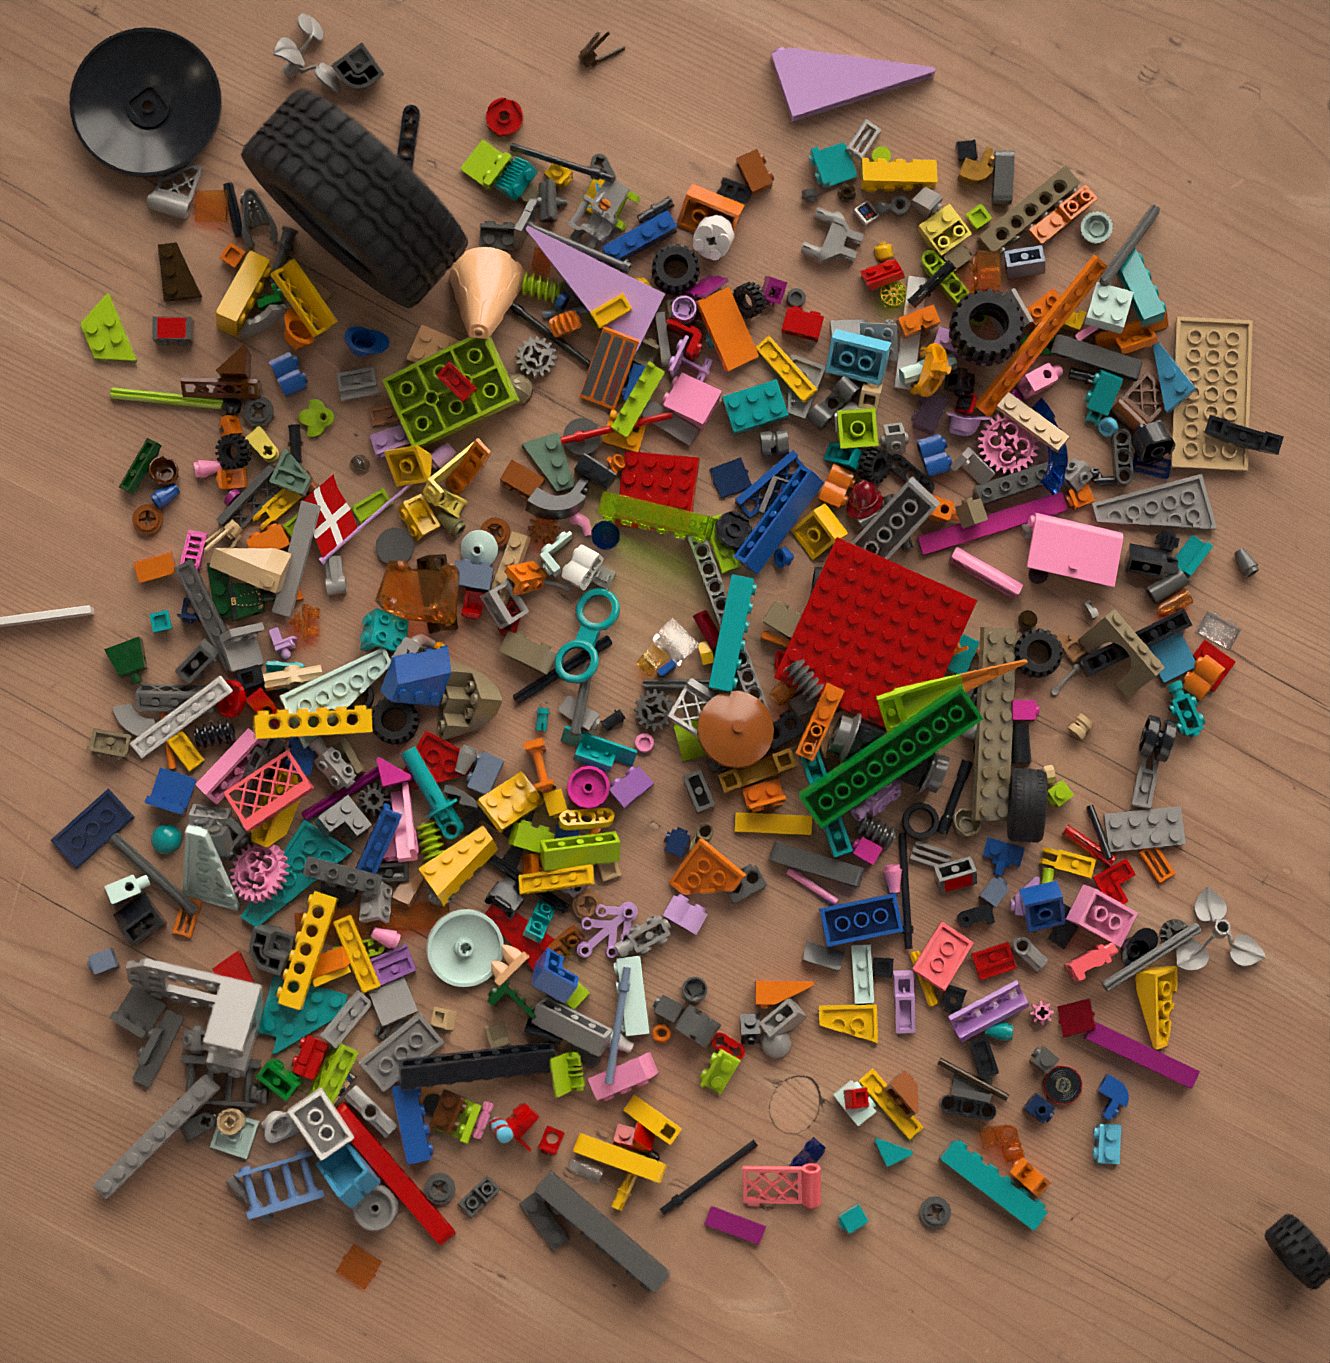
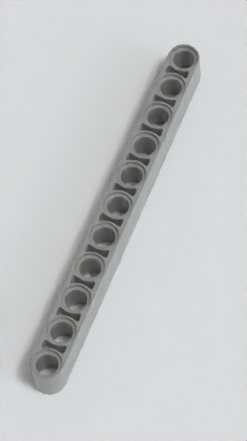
(721, 595)

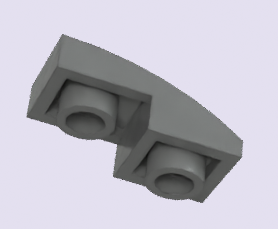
(479, 1196)

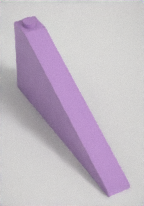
(825, 81)
(599, 283)

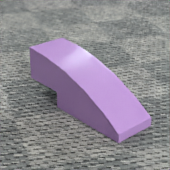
(904, 1001)

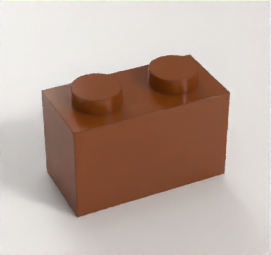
(754, 172)
(521, 479)

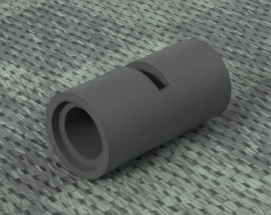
(1167, 586)

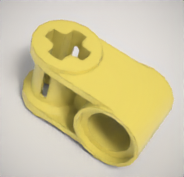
(261, 443)
(449, 503)

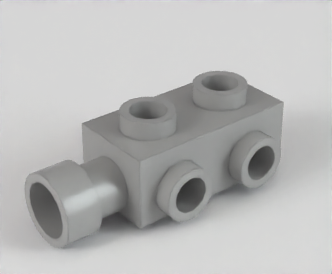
(332, 767)
(648, 936)

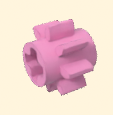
(1045, 1016)

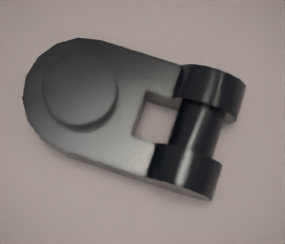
(740, 192)

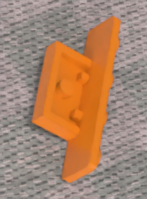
(1132, 337)

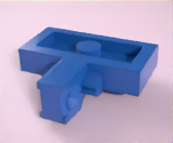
(1002, 854)

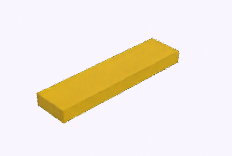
(786, 369)
(773, 823)
(556, 879)
(357, 953)
(874, 1085)

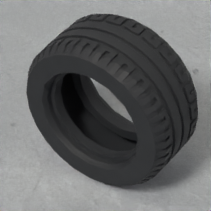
(1027, 805)

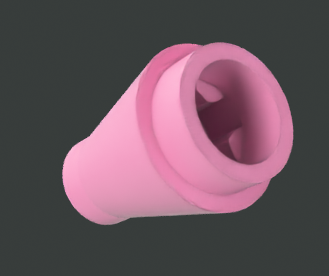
(206, 468)
(893, 877)
(386, 937)

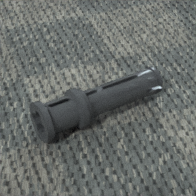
(284, 246)

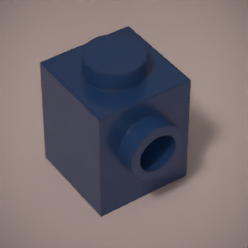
(676, 841)
(1039, 1108)

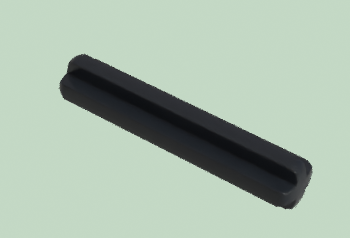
(234, 210)

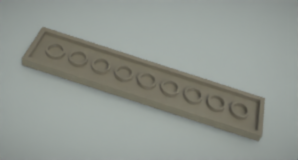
(994, 733)

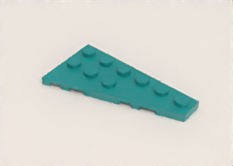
(305, 843)

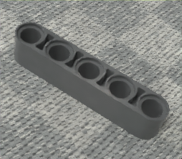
(1096, 357)
(816, 864)

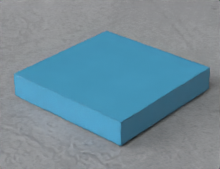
(1174, 656)

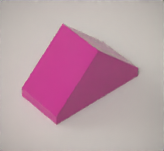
(391, 775)

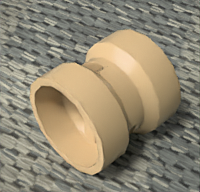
(1080, 726)

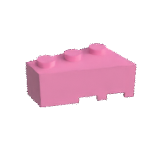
(625, 1075)

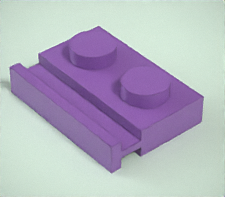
(393, 964)

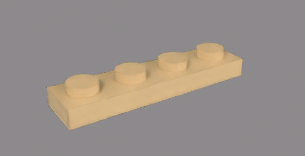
(1032, 422)
(513, 555)

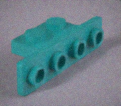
(598, 751)

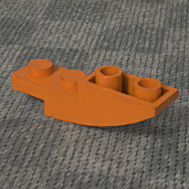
(1062, 215)
(819, 721)

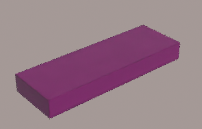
(735, 1225)

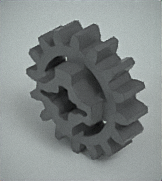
(658, 701)

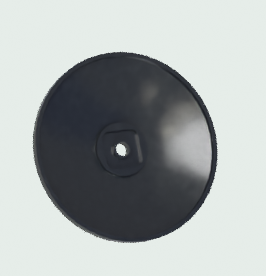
(126, 75)

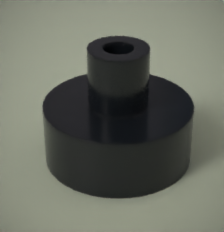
(231, 406)

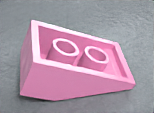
(1102, 915)

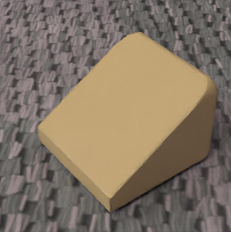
(443, 1018)

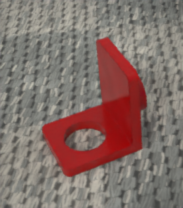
(549, 1148)

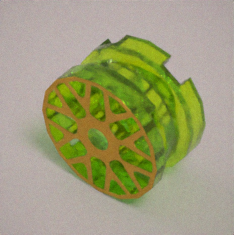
(893, 294)

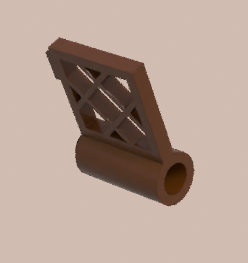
(1129, 413)

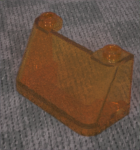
(419, 593)

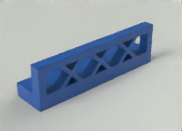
(764, 480)
(379, 840)

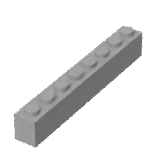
(156, 1136)

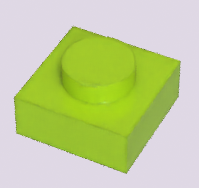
(978, 217)

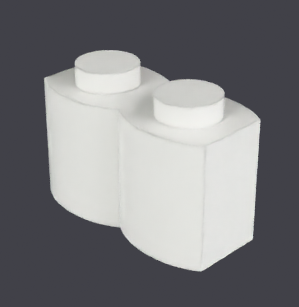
(582, 567)

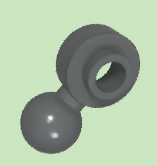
(882, 206)

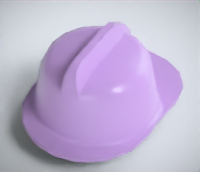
(963, 424)

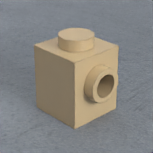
(870, 395)

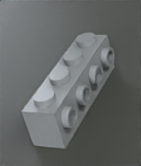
(572, 1026)

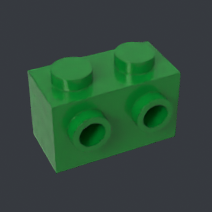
(279, 1079)

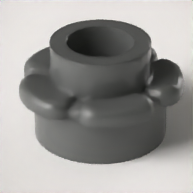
(809, 195)

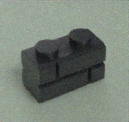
(595, 472)

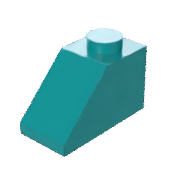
(844, 458)

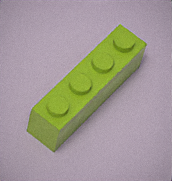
(580, 850)

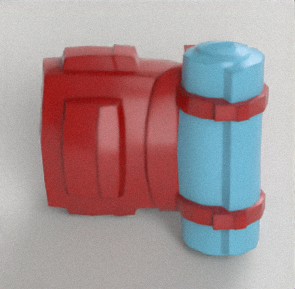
(515, 1125)

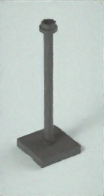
(528, 218)

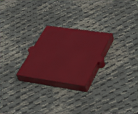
(1076, 1017)

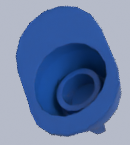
(365, 341)

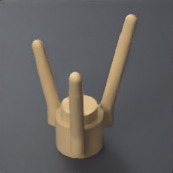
(231, 530)

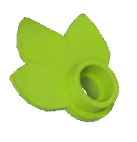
(313, 418)

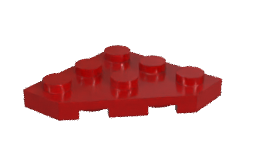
(439, 758)

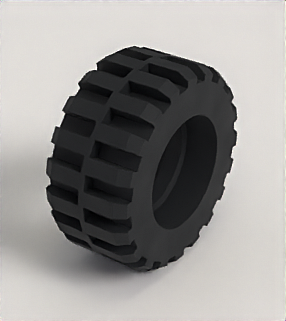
(991, 305)
(1299, 1251)

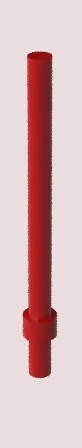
(579, 436)

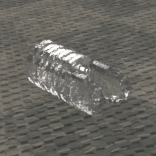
(586, 1169)

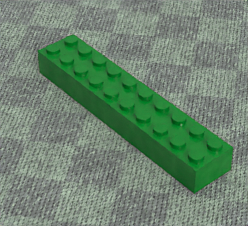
(890, 756)

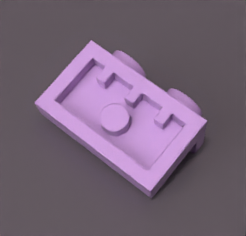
(389, 439)

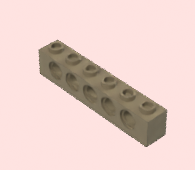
(1063, 178)

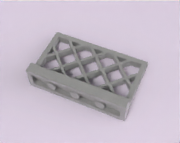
(699, 693)

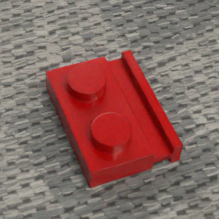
(882, 274)
(993, 960)

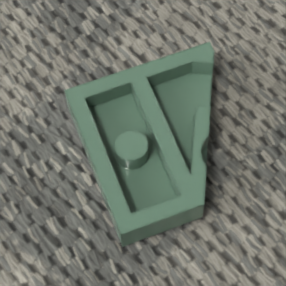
(290, 475)

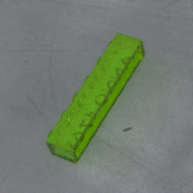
(656, 516)

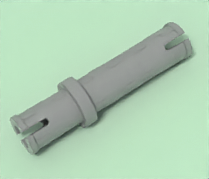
(240, 1189)

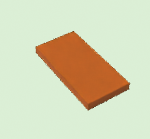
(727, 329)

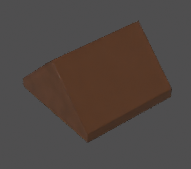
(237, 365)

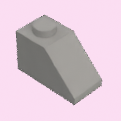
(783, 1018)

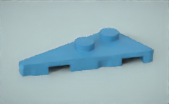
(1173, 381)

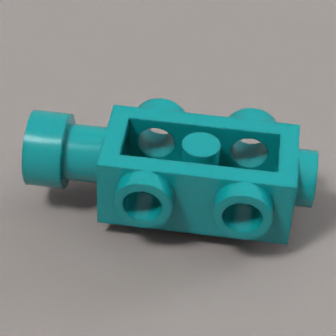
(1189, 712)

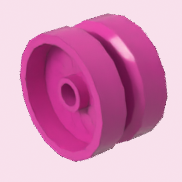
(587, 776)

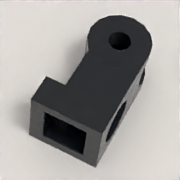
(968, 917)

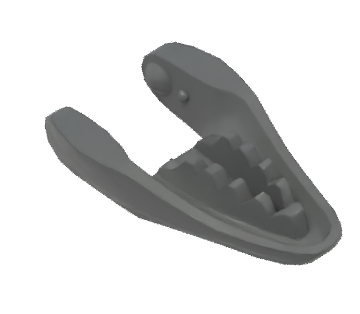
(255, 215)

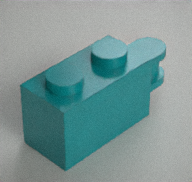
(1102, 395)

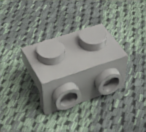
(376, 906)

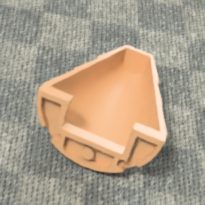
(485, 288)

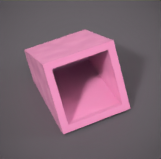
(692, 400)

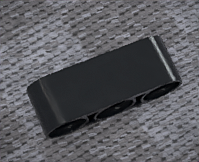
(976, 1111)

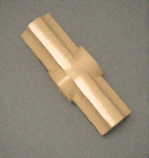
(291, 677)

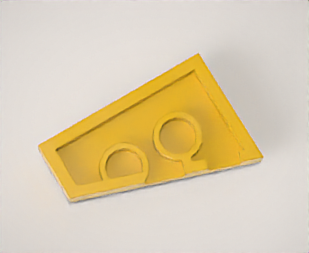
(851, 1019)

